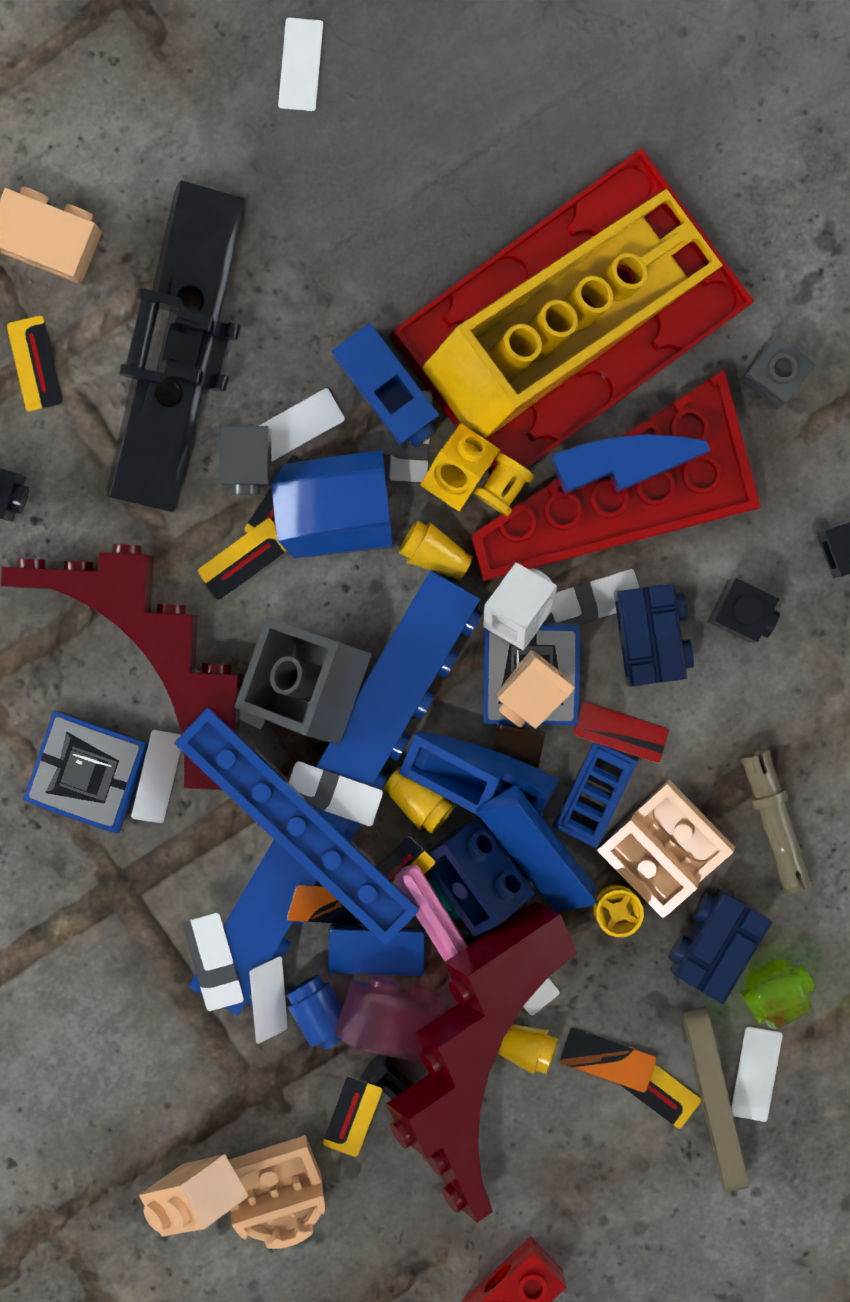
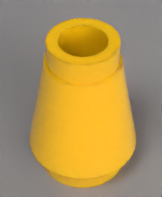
(434, 551)
(419, 803)
(529, 1048)

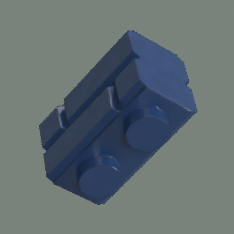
(652, 634)
(718, 945)

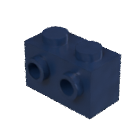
(478, 876)

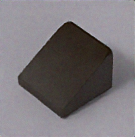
(519, 743)

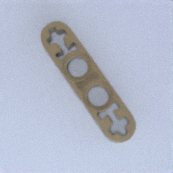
(715, 1099)

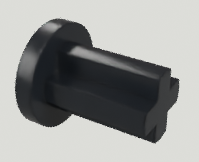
(386, 1076)

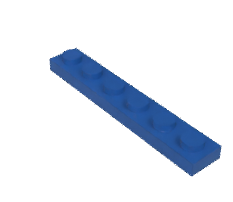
(297, 826)

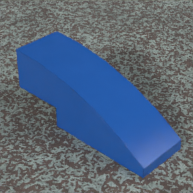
(624, 460)
(473, 773)

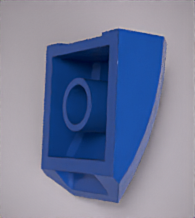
(332, 505)

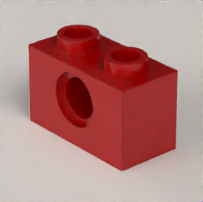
(523, 1277)

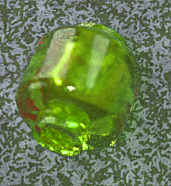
(778, 993)

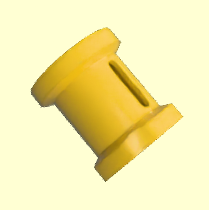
(503, 484)

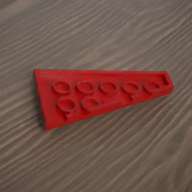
(596, 518)

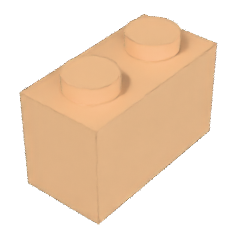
(47, 235)
(192, 1196)

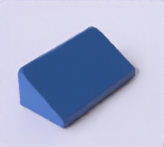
(358, 951)

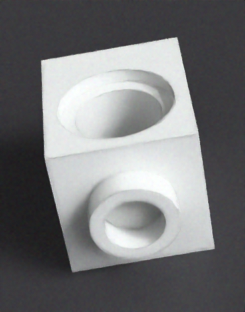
(520, 605)

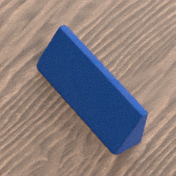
(538, 851)

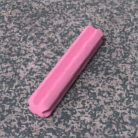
(432, 912)

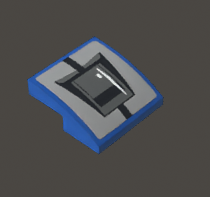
(556, 644)
(86, 772)

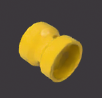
(624, 915)

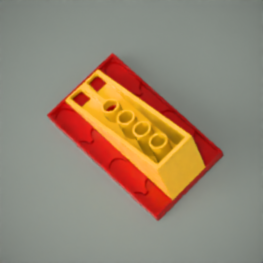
(573, 314)

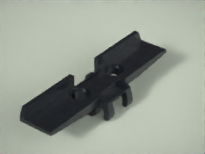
(195, 255)

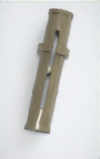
(776, 821)

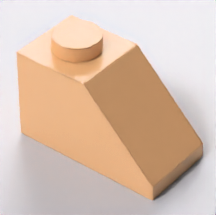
(533, 691)

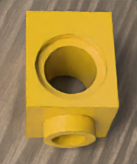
(459, 467)

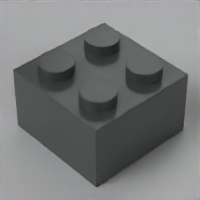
(302, 681)

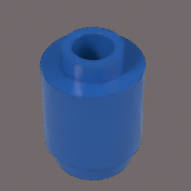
(316, 1011)

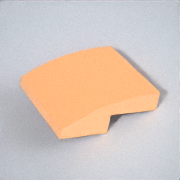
(666, 848)

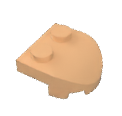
(282, 1194)

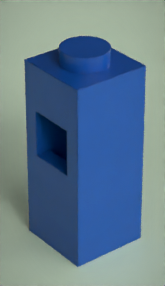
(387, 387)

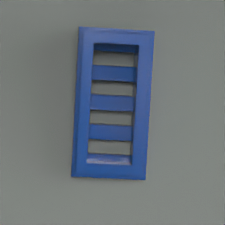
(593, 836)

